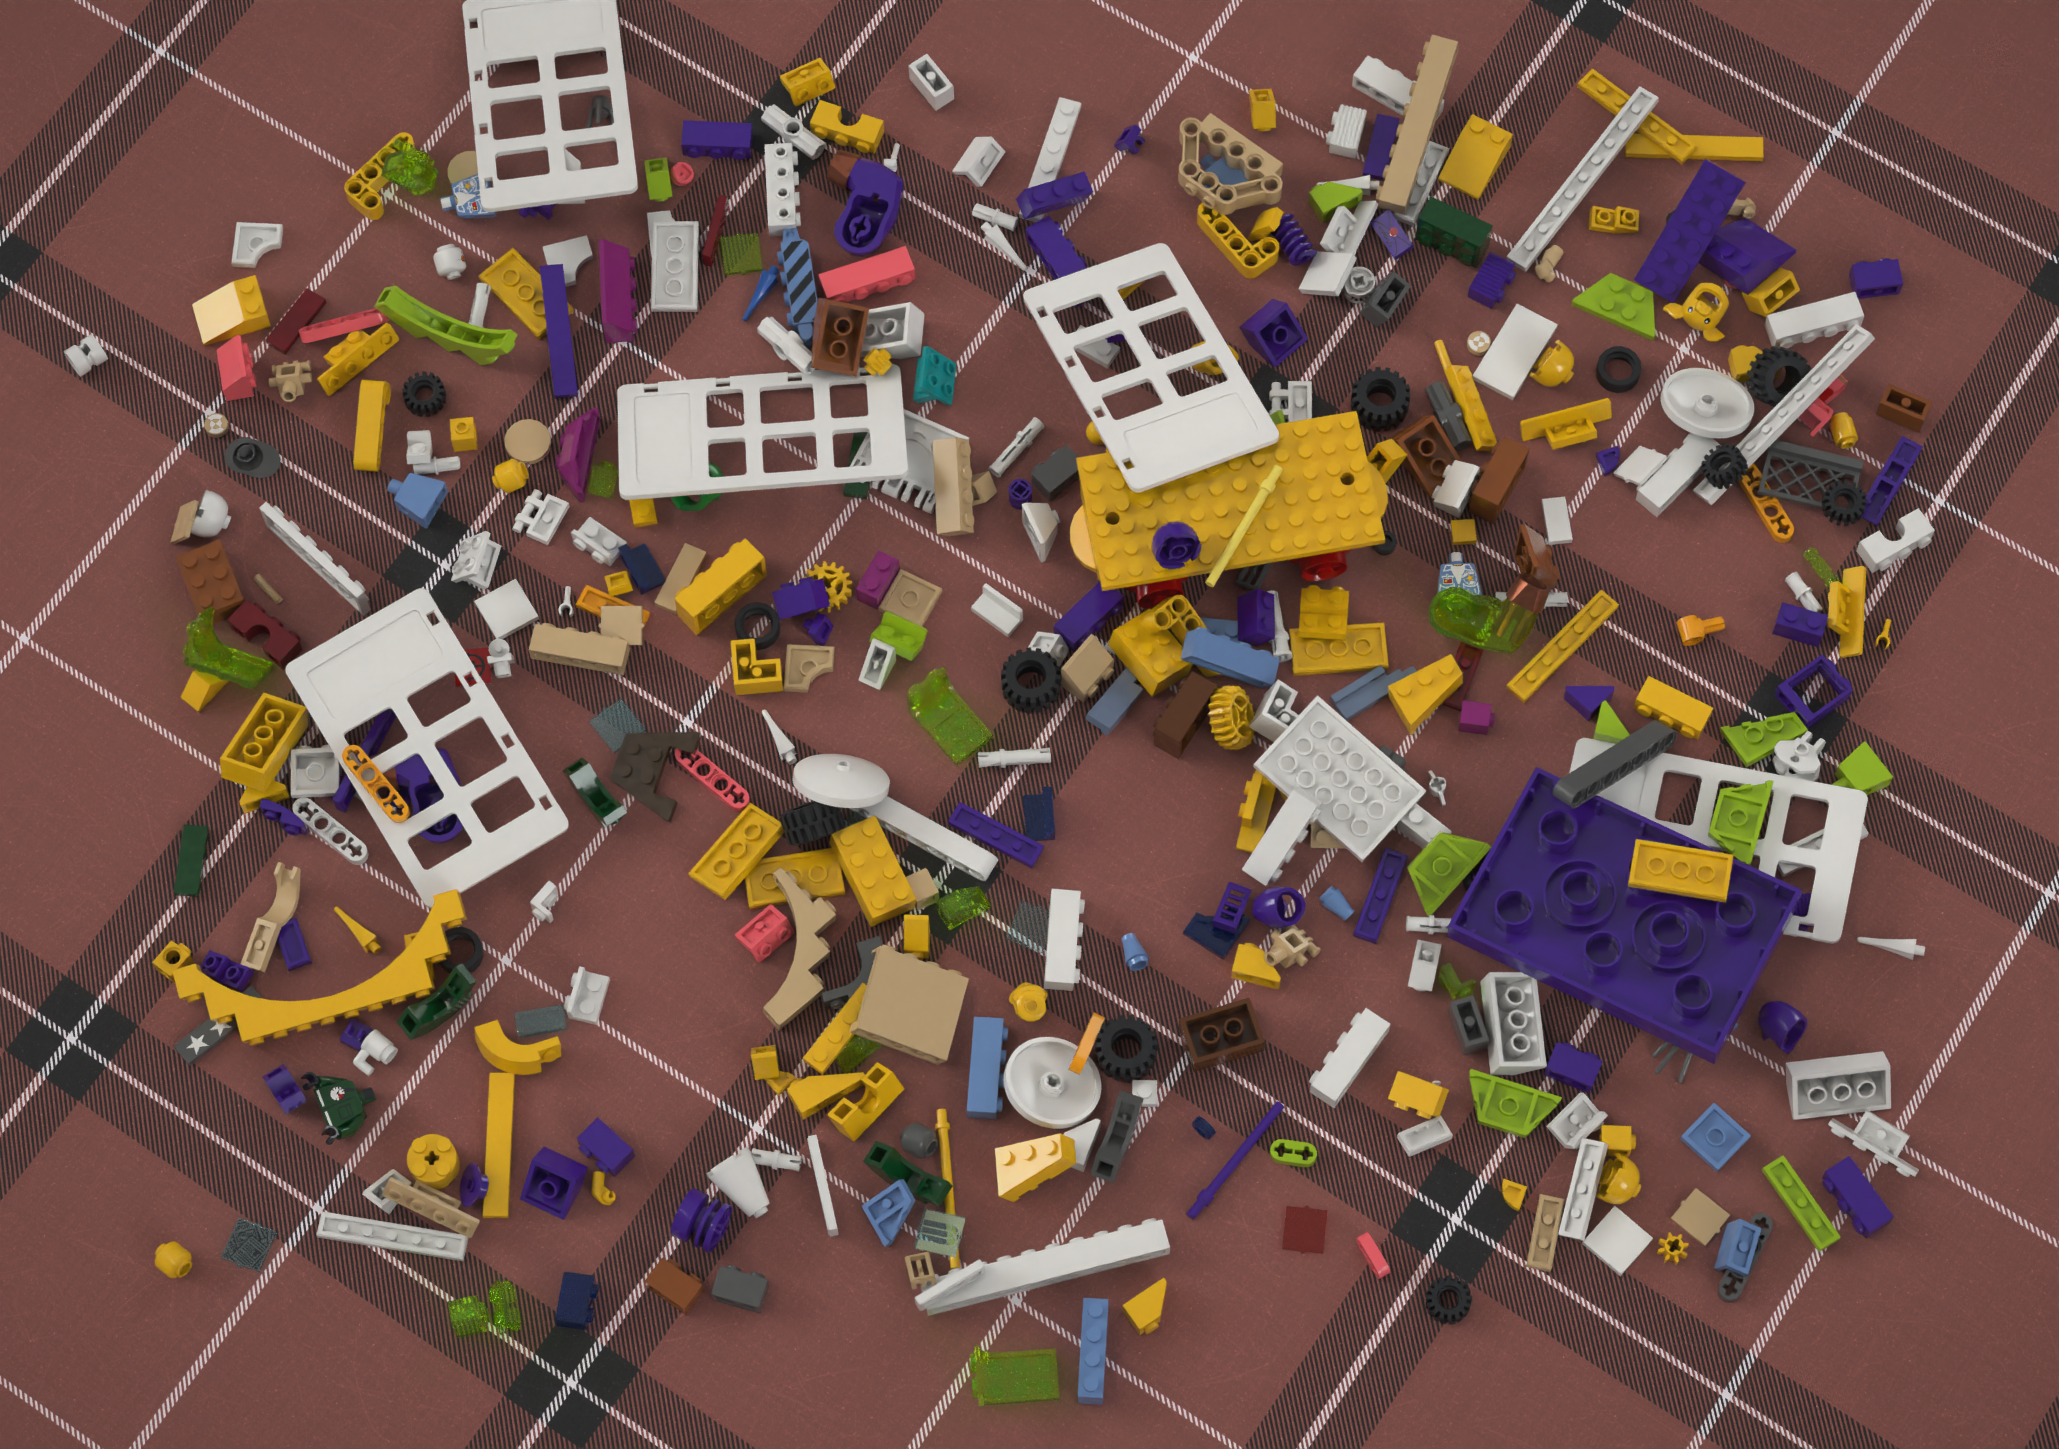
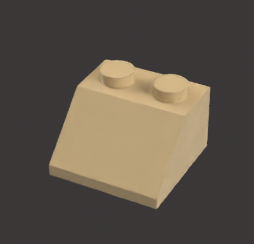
(1087, 669)

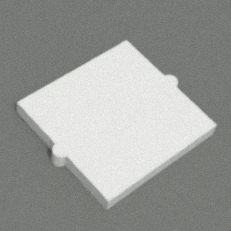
(1640, 465)

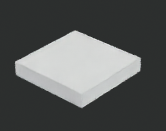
(1327, 273)
(506, 609)
(1617, 1241)

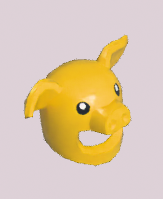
(1700, 312)

